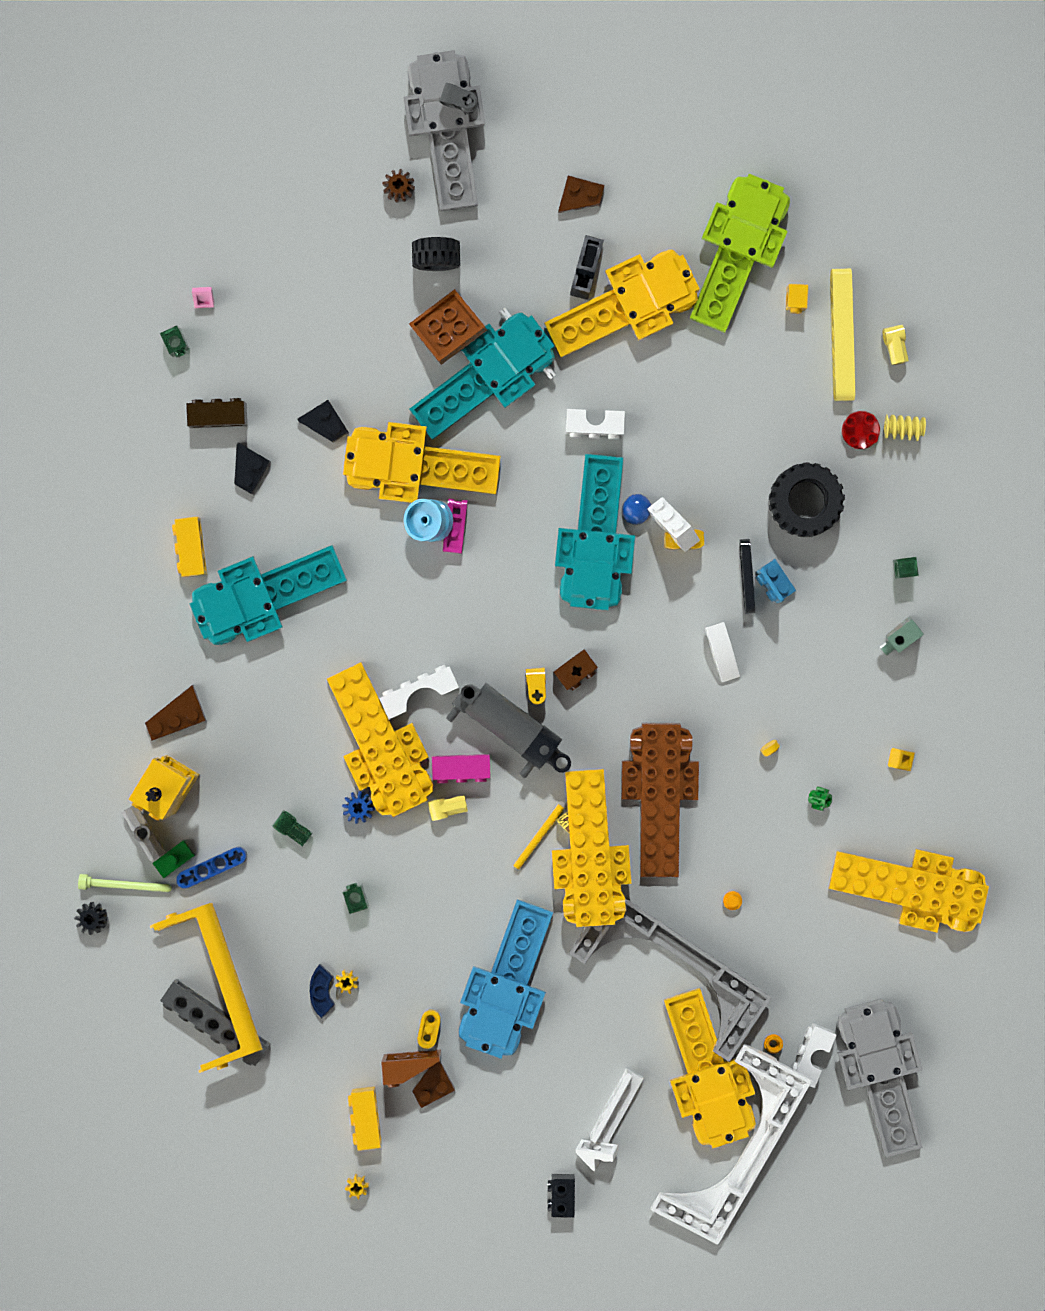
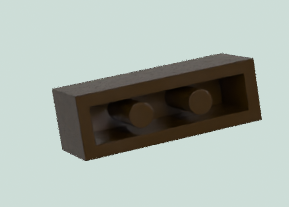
(216, 413)

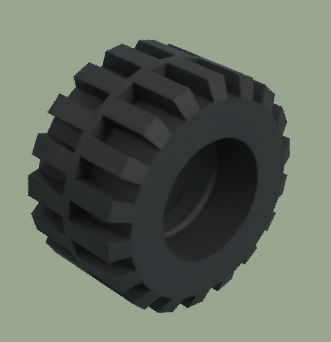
(436, 254)

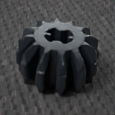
(95, 913)

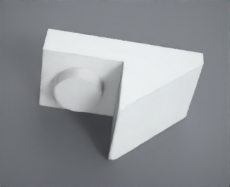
(593, 1152)

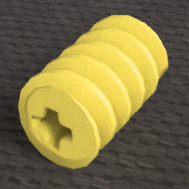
(904, 427)

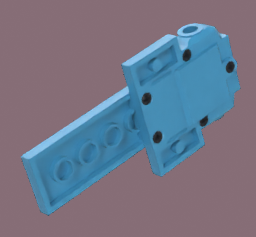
(502, 998)

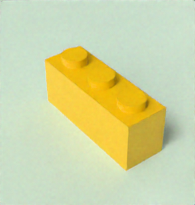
(189, 547)
(365, 1118)

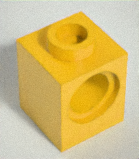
(796, 298)

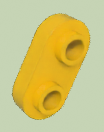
(428, 1028)

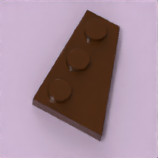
(177, 715)

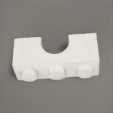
(578, 425)
(674, 524)
(816, 1039)

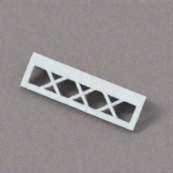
(616, 1107)

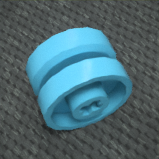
(428, 520)

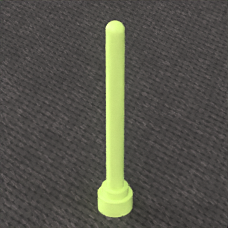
(86, 882)

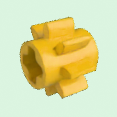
(341, 982)
(353, 1190)

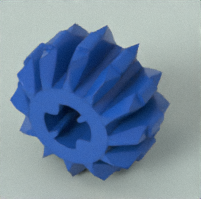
(351, 808)

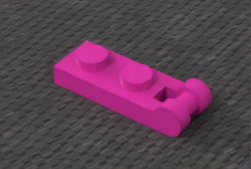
(454, 541)

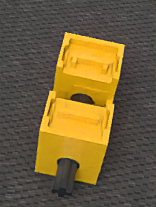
(163, 787)

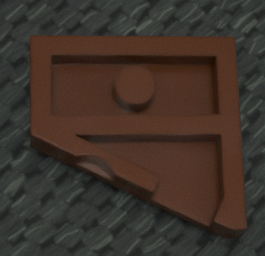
(580, 194)
(433, 1085)

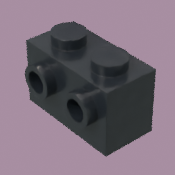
(562, 1195)

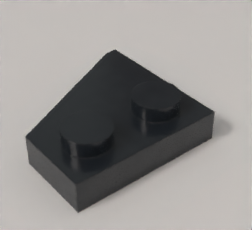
(324, 421)
(248, 468)

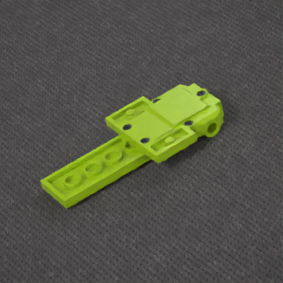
(745, 233)

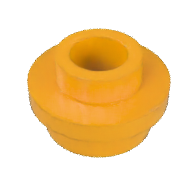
(775, 1049)

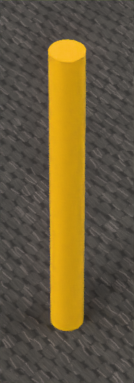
(538, 837)

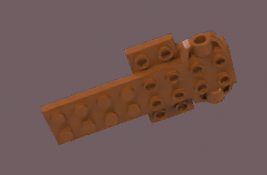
(660, 779)

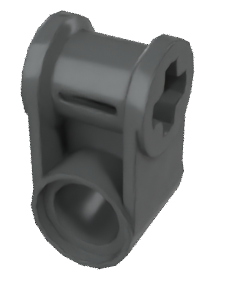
(455, 98)

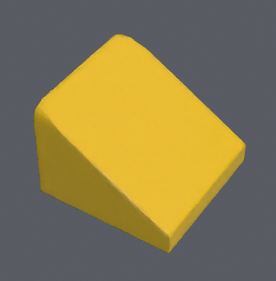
(901, 759)

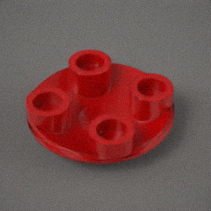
(861, 430)

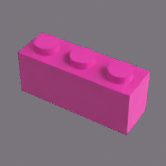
(461, 768)

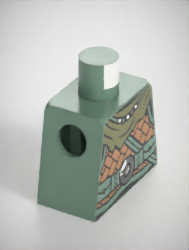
(910, 634)

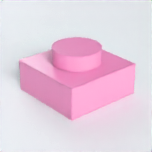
(203, 297)

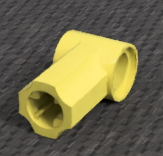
(895, 339)
(443, 807)

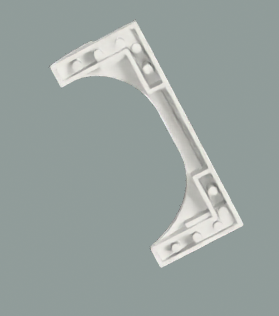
(713, 1208)

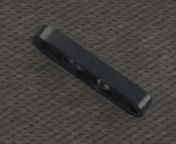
(747, 576)

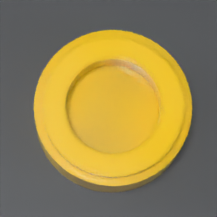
(770, 748)

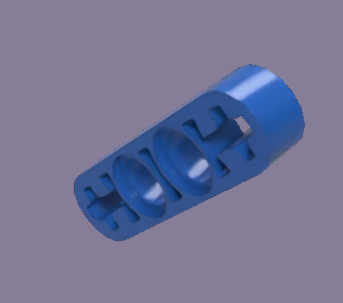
(212, 869)

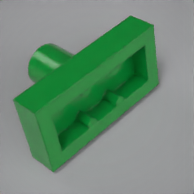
(173, 859)

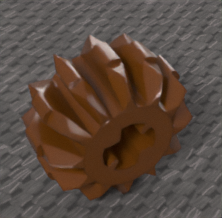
(393, 182)

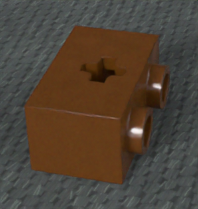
(581, 660)

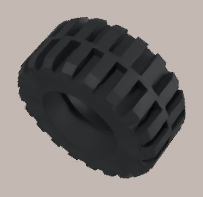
(832, 499)

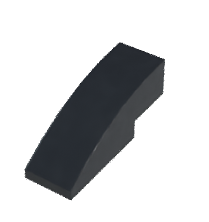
(586, 267)

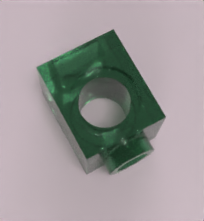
(171, 334)
(905, 567)
(355, 906)

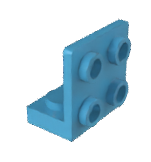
(775, 581)

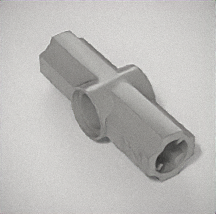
(149, 844)

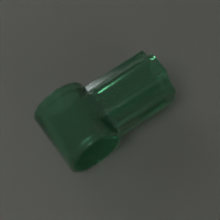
(288, 825)

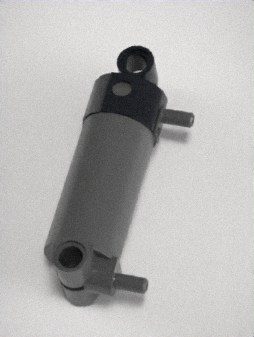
(512, 726)

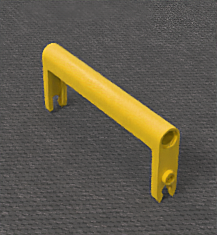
(227, 979)

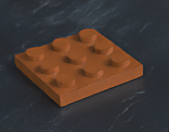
(448, 327)

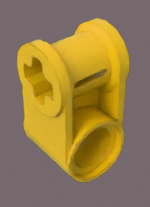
(536, 681)

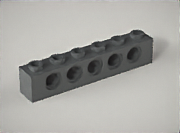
(210, 1012)

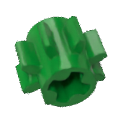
(820, 798)

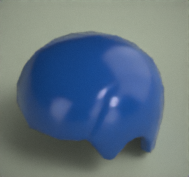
(636, 509)

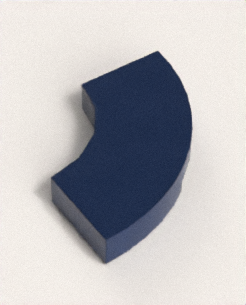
(319, 990)

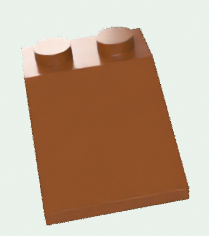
(403, 1066)

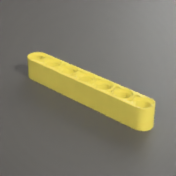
(842, 334)

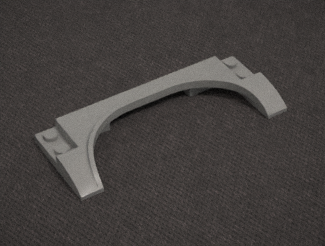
(738, 998)

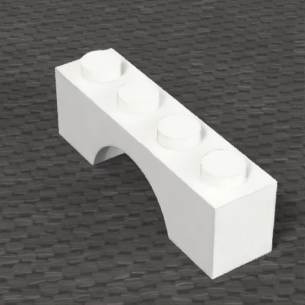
(396, 701)

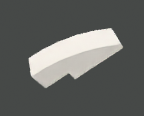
(722, 651)

